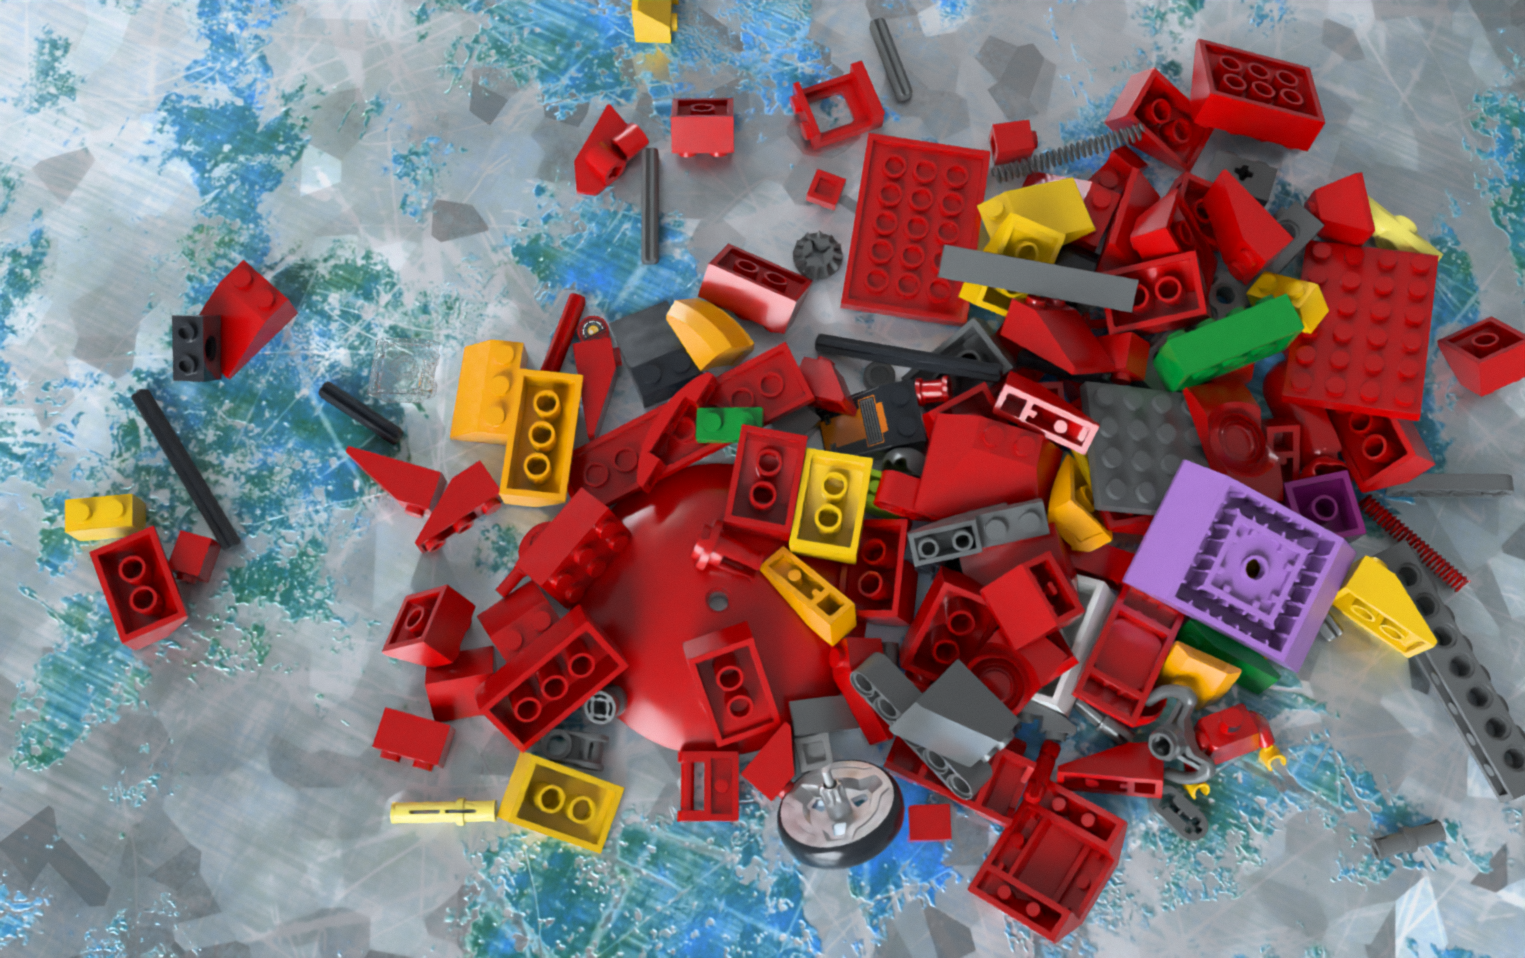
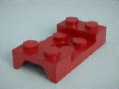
(993, 801)

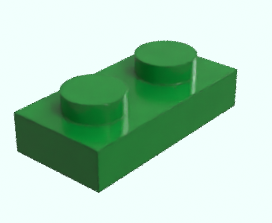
(725, 424)

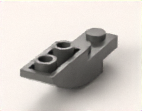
(977, 529)

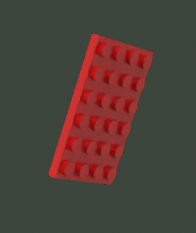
(906, 210)
(1373, 339)

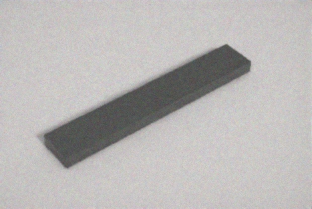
(1037, 278)

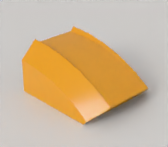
(709, 334)
(1073, 509)
(1202, 672)

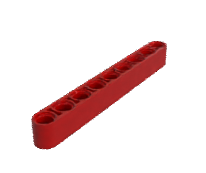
(1107, 563)

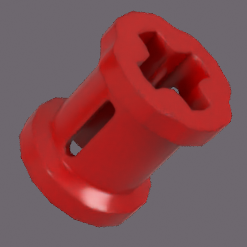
(933, 390)

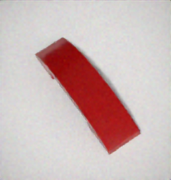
(694, 393)

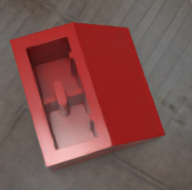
(1032, 601)

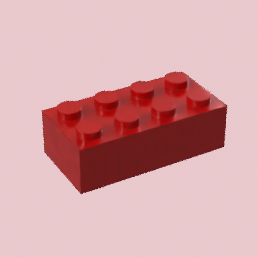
(550, 678)

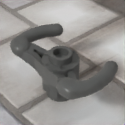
(1177, 737)

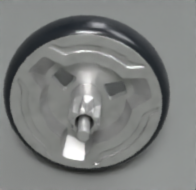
(858, 831)

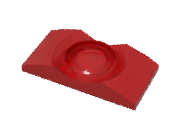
(1233, 435)
(1127, 655)
(1017, 674)

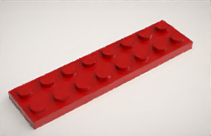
(610, 462)

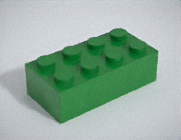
(1227, 343)

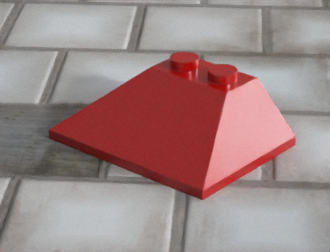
(984, 464)
(1052, 862)

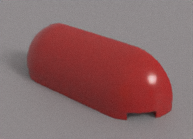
(1316, 430)

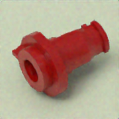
(725, 551)

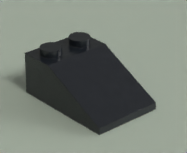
(653, 354)

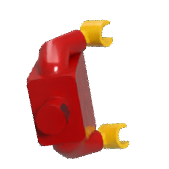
(1230, 735)

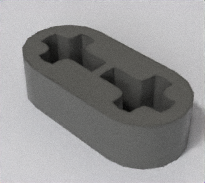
(1184, 808)

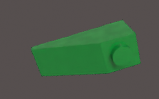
(1256, 671)

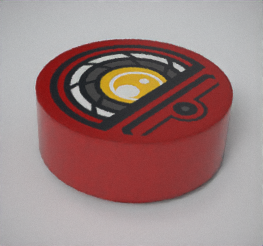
(592, 329)

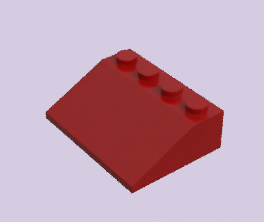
(1254, 96)

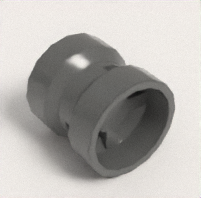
(612, 699)

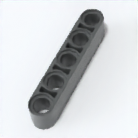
(890, 696)

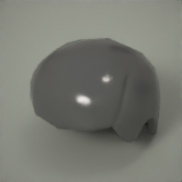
(905, 461)

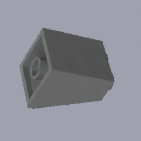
(958, 718)

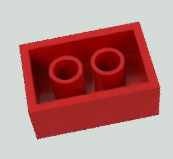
(574, 548)

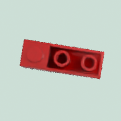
(463, 501)

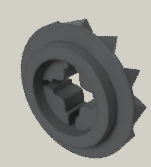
(813, 266)

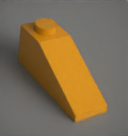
(811, 596)

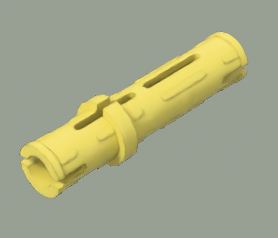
(403, 811)

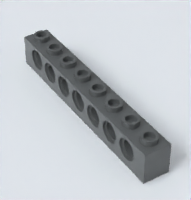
(1298, 224)
(1453, 690)

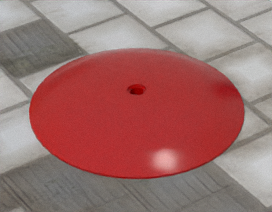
(657, 600)

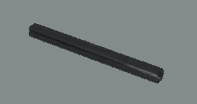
(909, 358)
(186, 470)

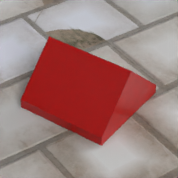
(452, 685)

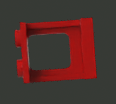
(859, 97)

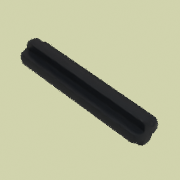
(1034, 362)
(360, 413)

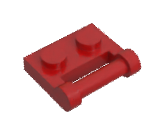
(720, 786)

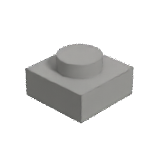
(813, 752)

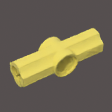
(1397, 232)

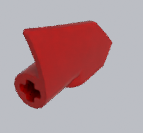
(607, 152)

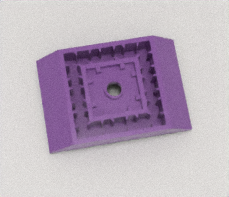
(1199, 558)

